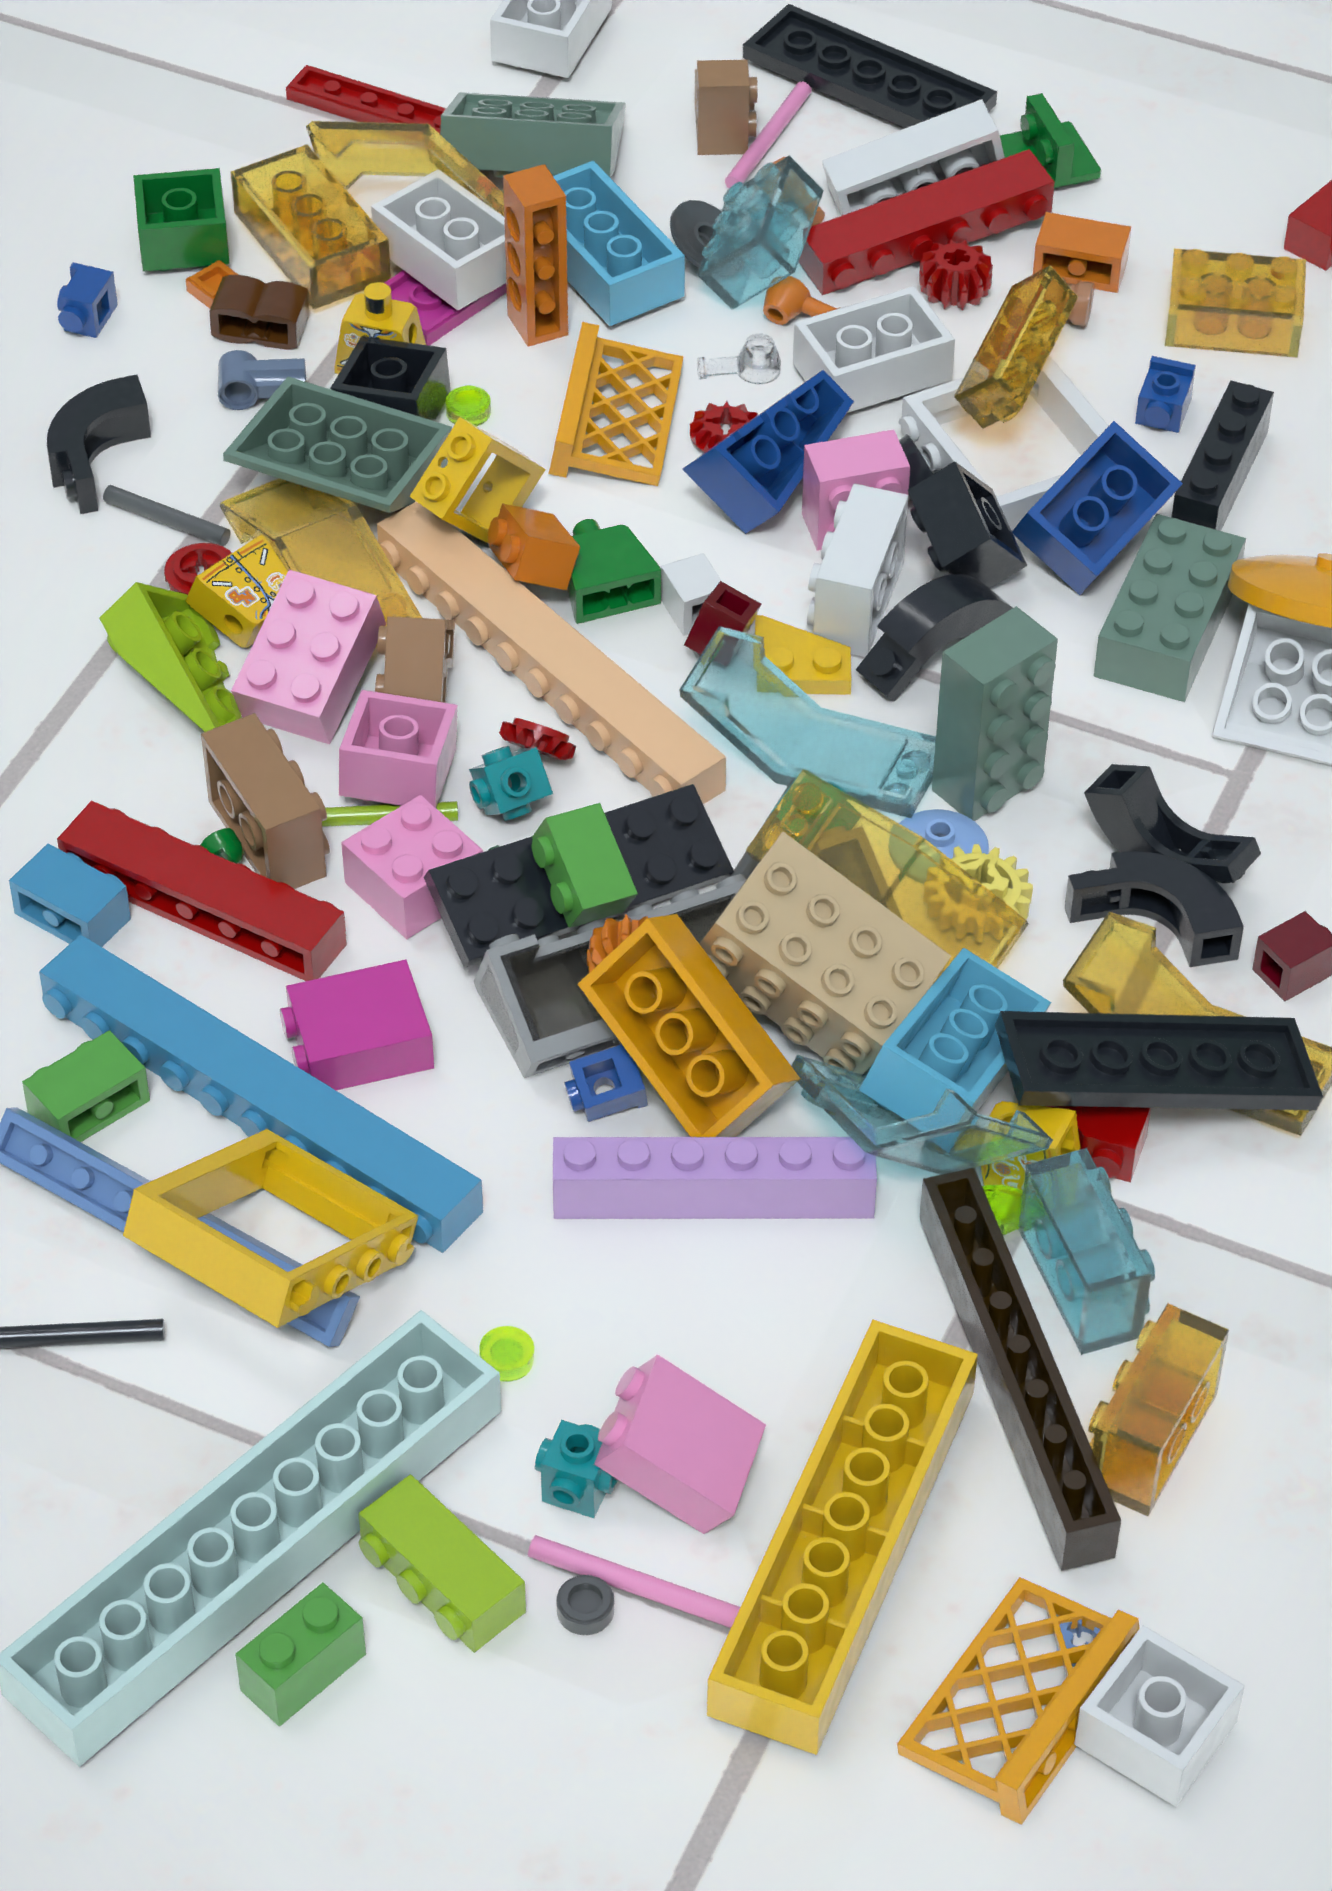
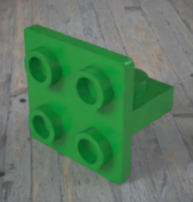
(1052, 143)

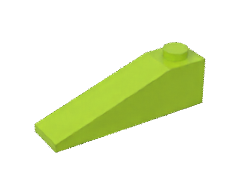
(172, 651)

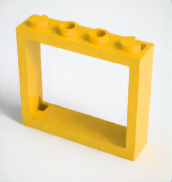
(167, 1224)

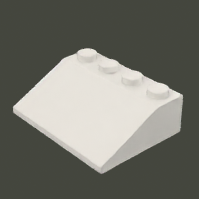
(1280, 688)

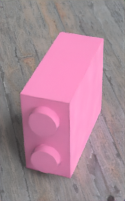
(679, 1443)

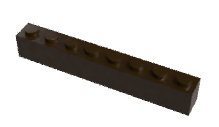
(1019, 1370)

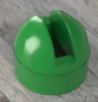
(225, 845)

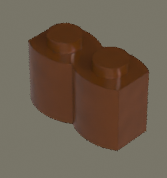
(259, 312)

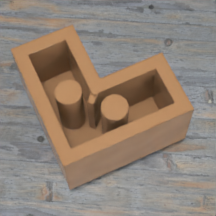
(724, 106)
(416, 657)

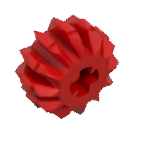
(955, 274)

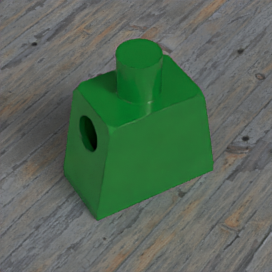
(611, 573)

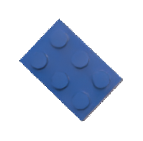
(1096, 507)

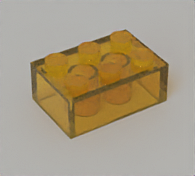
(1236, 302)
(1157, 1405)

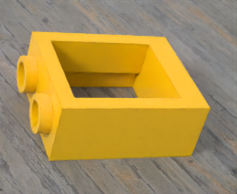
(506, 481)

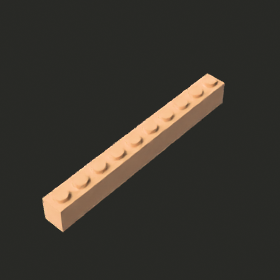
(550, 656)

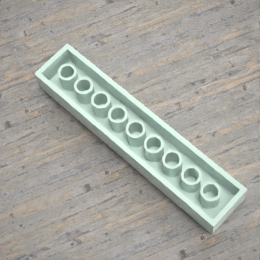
(246, 1537)

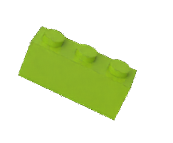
(441, 1564)

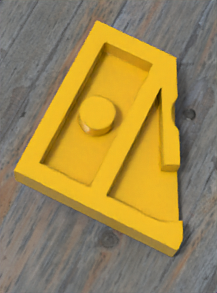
(806, 658)

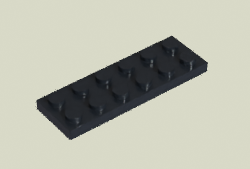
(860, 69)
(505, 892)
(1157, 1061)

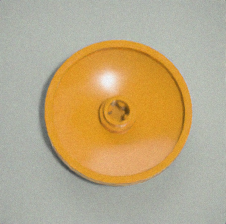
(1286, 585)

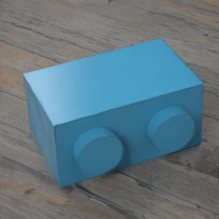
(69, 897)

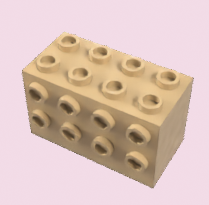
(821, 956)

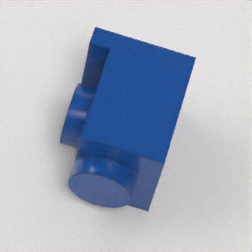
(87, 300)
(1165, 394)
(608, 1067)

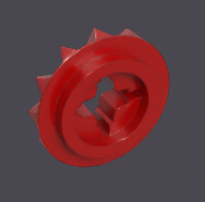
(707, 424)
(184, 564)
(531, 735)

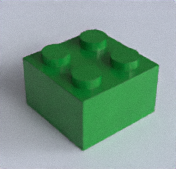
(181, 219)

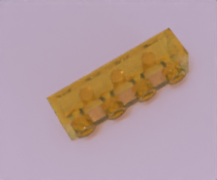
(1016, 348)

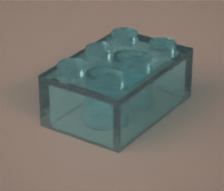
(760, 232)
(1085, 1250)

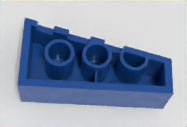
(764, 459)

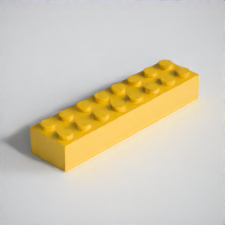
(841, 1538)

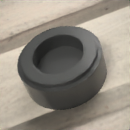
(585, 1605)

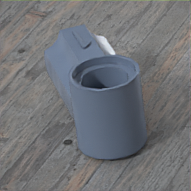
(246, 379)

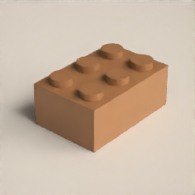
(265, 802)

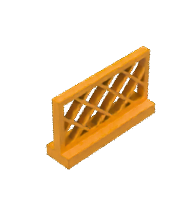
(579, 409)
(1051, 1739)

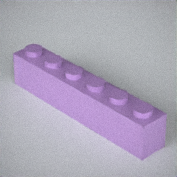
(712, 1178)

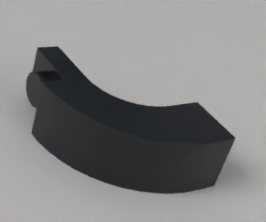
(89, 425)
(923, 624)
(1139, 819)
(1164, 891)

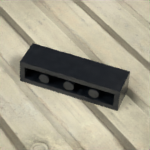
(1224, 456)

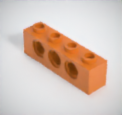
(536, 254)

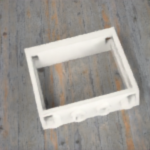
(1053, 391)

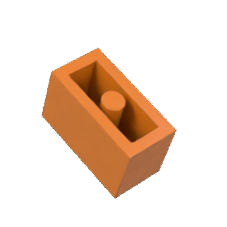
(1083, 250)
(533, 546)

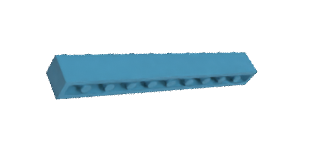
(257, 1087)

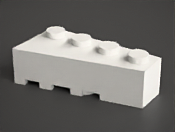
(913, 157)

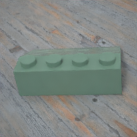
(528, 131)
(339, 445)

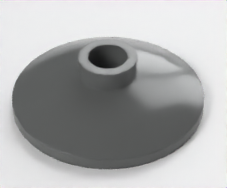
(692, 228)

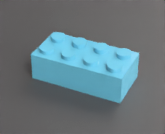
(615, 250)
(949, 1040)

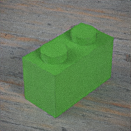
(583, 865)
(88, 1088)
(301, 1654)

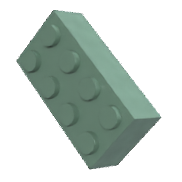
(1168, 608)
(994, 714)

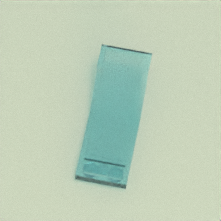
(790, 732)
(936, 1142)

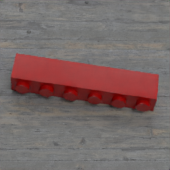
(907, 225)
(209, 892)

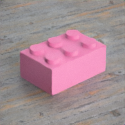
(309, 656)

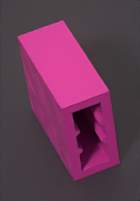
(358, 1026)

